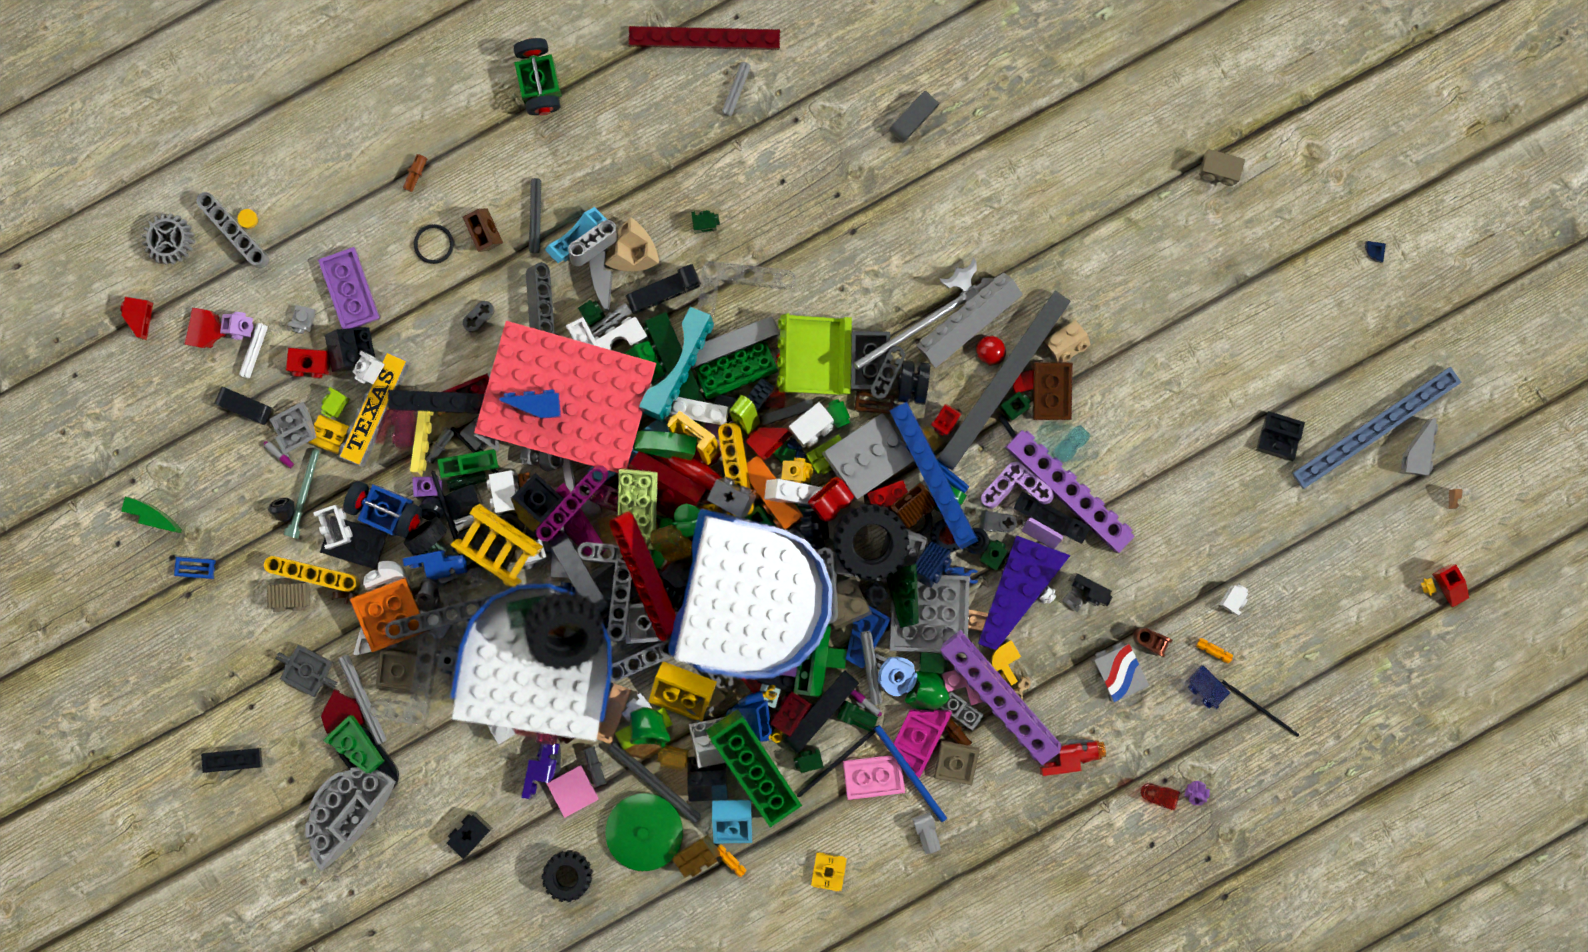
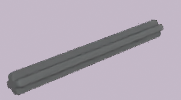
(654, 782)

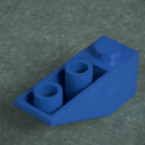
(540, 405)

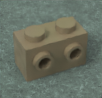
(1221, 167)

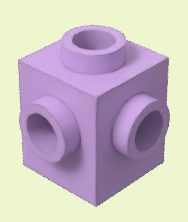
(237, 325)

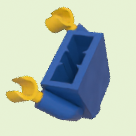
(756, 713)

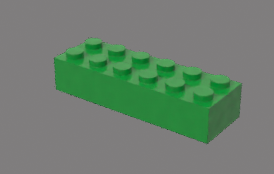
(753, 768)

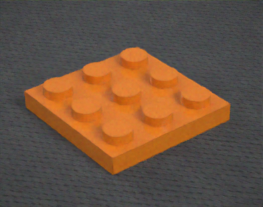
(383, 606)

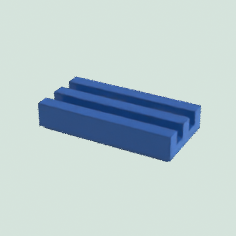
(211, 569)

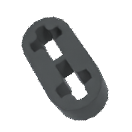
(474, 313)

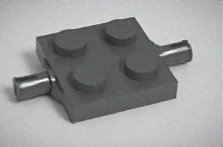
(306, 670)

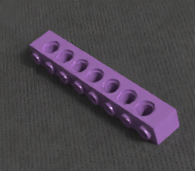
(1115, 542)
(1012, 702)

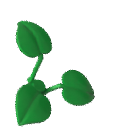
(685, 521)

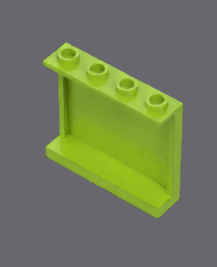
(814, 355)

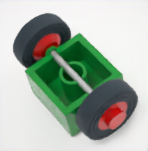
(537, 77)

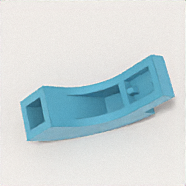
(559, 249)

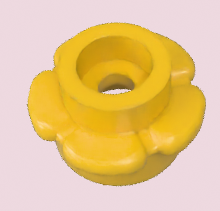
(1428, 586)

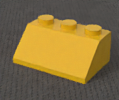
(680, 690)

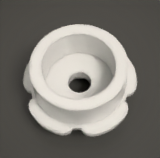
(1047, 595)

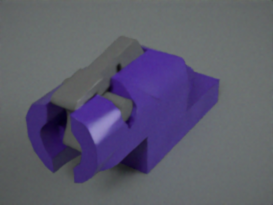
(542, 769)

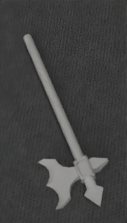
(960, 279)

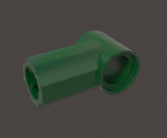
(854, 715)

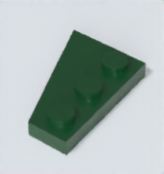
(905, 594)

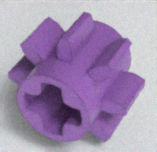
(1197, 793)

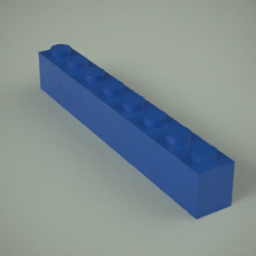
(933, 475)

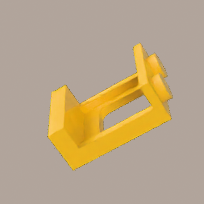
(707, 443)

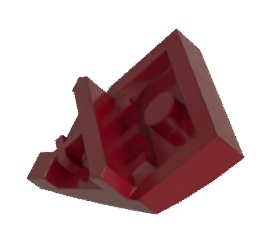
(338, 709)

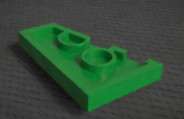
(355, 744)

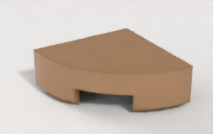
(1454, 495)

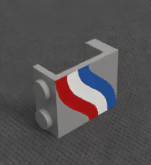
(1120, 671)

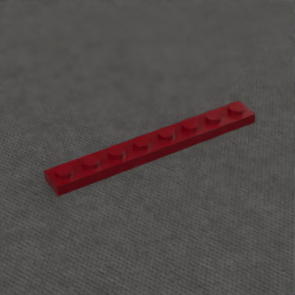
(704, 38)

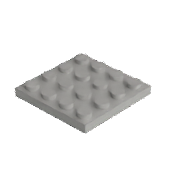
(941, 613)

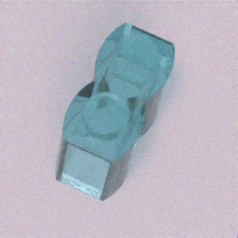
(1074, 439)

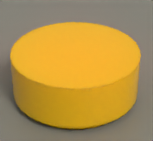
(247, 218)

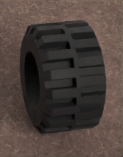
(555, 888)

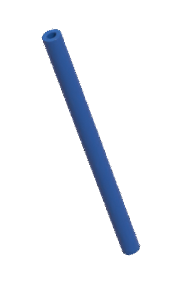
(910, 773)

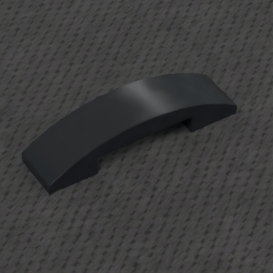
(1052, 518)

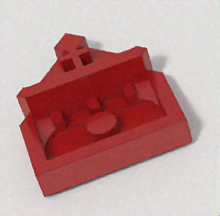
(203, 329)

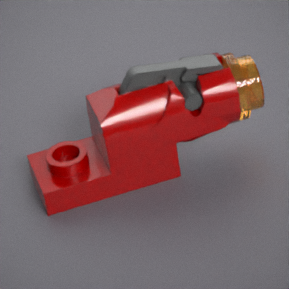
(1072, 754)

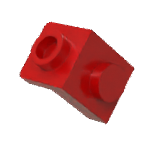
(946, 420)

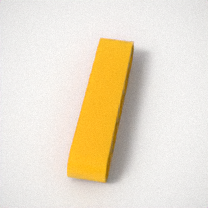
(302, 573)

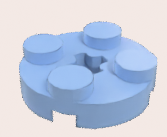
(907, 673)

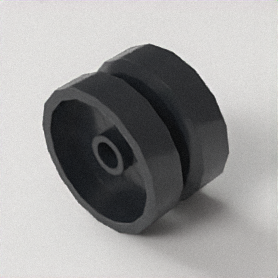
(912, 382)

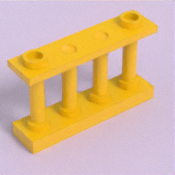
(513, 537)

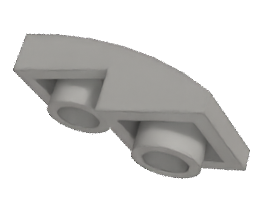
(963, 711)

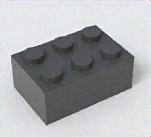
(861, 345)

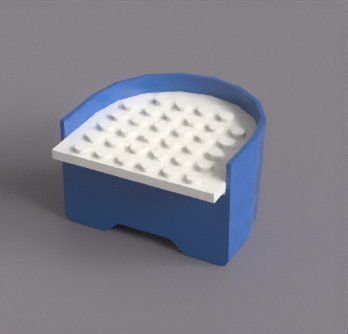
(750, 599)
(506, 687)

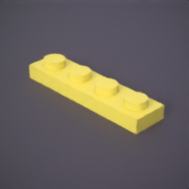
(421, 445)

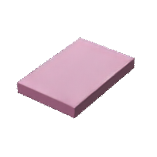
(873, 777)

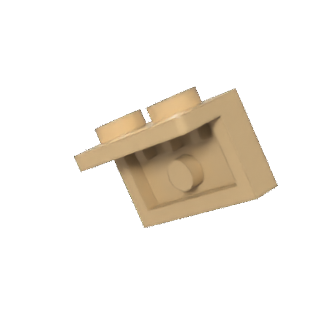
(1068, 342)

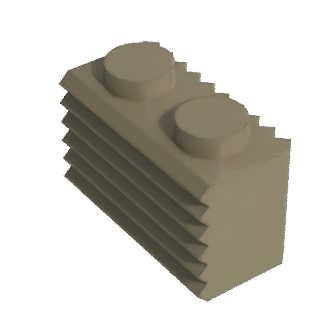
(288, 595)

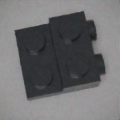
(1094, 592)

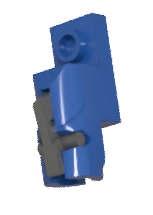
(439, 566)

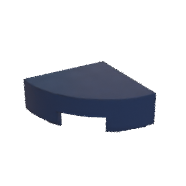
(1375, 250)

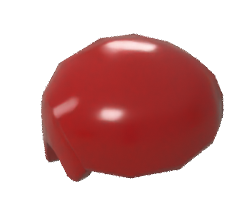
(991, 350)

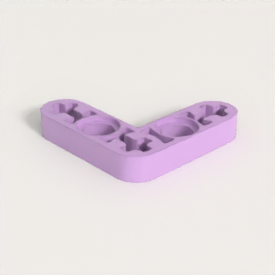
(1017, 479)

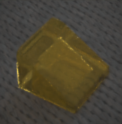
(932, 437)

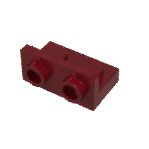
(790, 713)

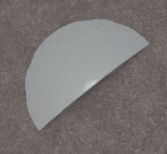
(344, 811)

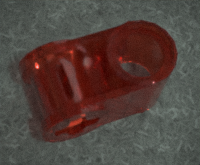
(1163, 796)

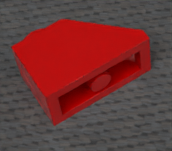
(137, 315)
(767, 440)

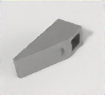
(1417, 457)

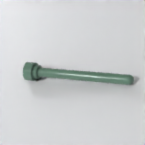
(293, 529)

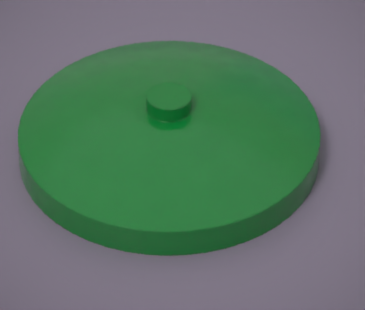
(644, 832)

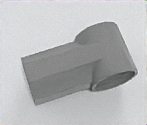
(926, 828)

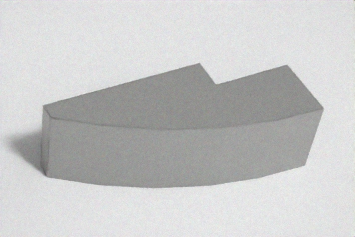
(601, 279)

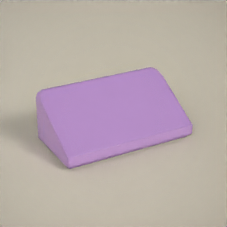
(1042, 533)

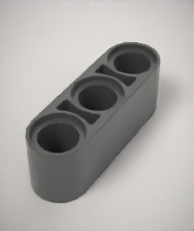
(914, 116)

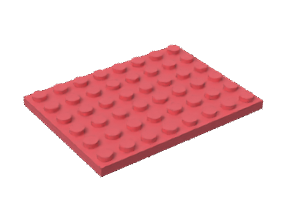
(596, 391)

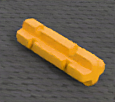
(1214, 650)
(731, 861)

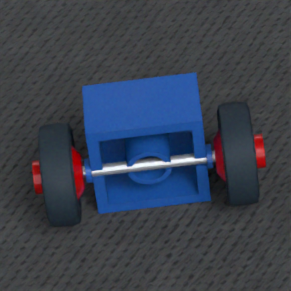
(383, 509)

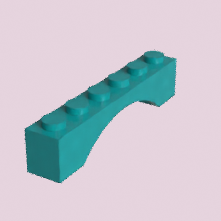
(660, 397)

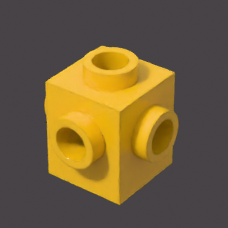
(797, 471)

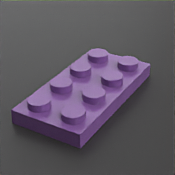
(349, 289)

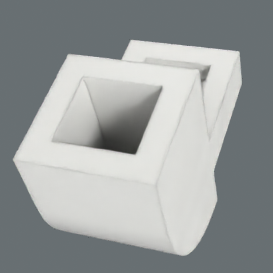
(387, 572)

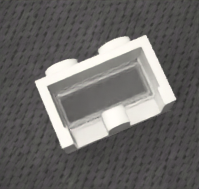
(333, 526)

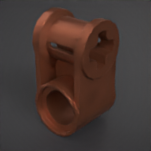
(1155, 641)

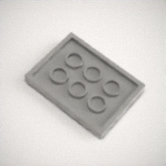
(868, 456)

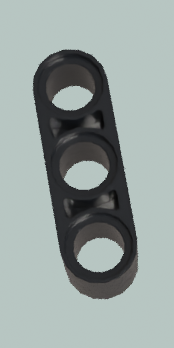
(243, 405)

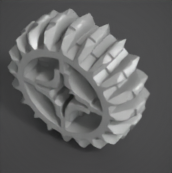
(173, 233)

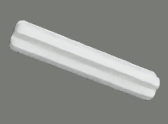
(253, 350)

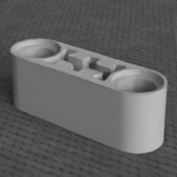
(592, 243)

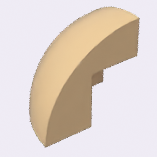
(632, 249)

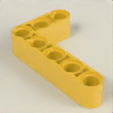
(730, 460)

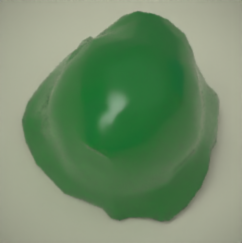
(930, 694)
(648, 727)

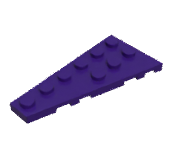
(1022, 581)

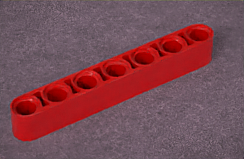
(644, 574)

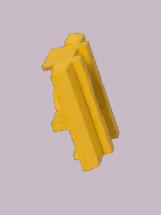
(339, 429)
(836, 880)

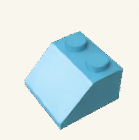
(732, 821)

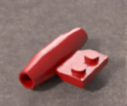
(694, 469)

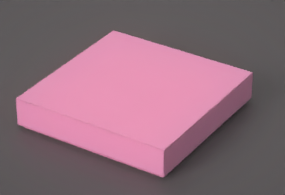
(573, 791)

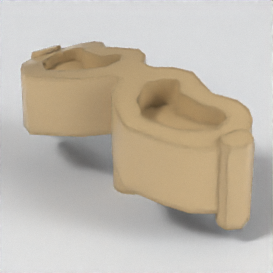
(1022, 685)

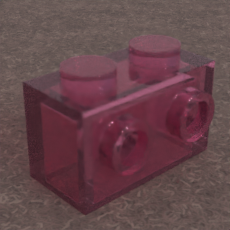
(405, 428)

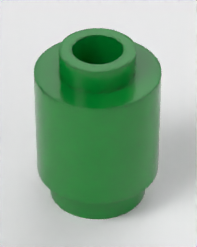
(839, 413)

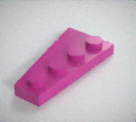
(578, 526)

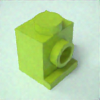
(334, 403)

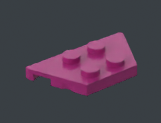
(920, 735)

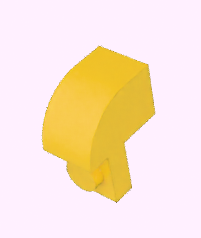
(1002, 658)

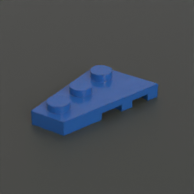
(876, 625)

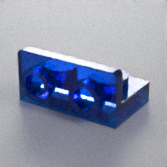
(1208, 687)

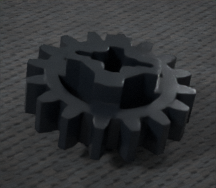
(813, 529)

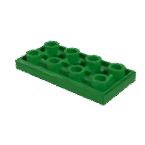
(736, 369)

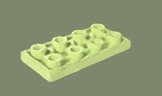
(639, 496)

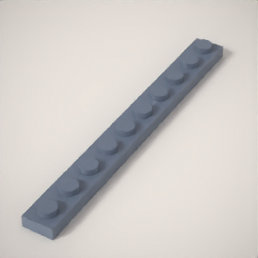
(1376, 427)

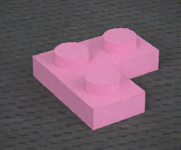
(955, 681)

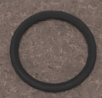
(416, 244)

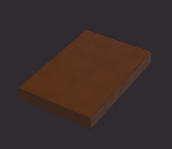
(1052, 390)

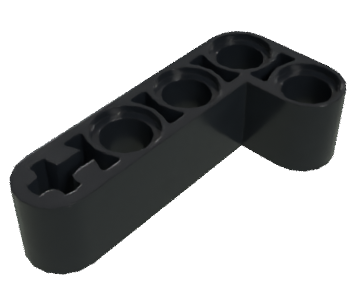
(664, 289)

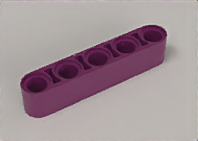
(568, 511)

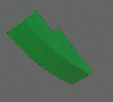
(666, 444)
(467, 463)
(149, 515)

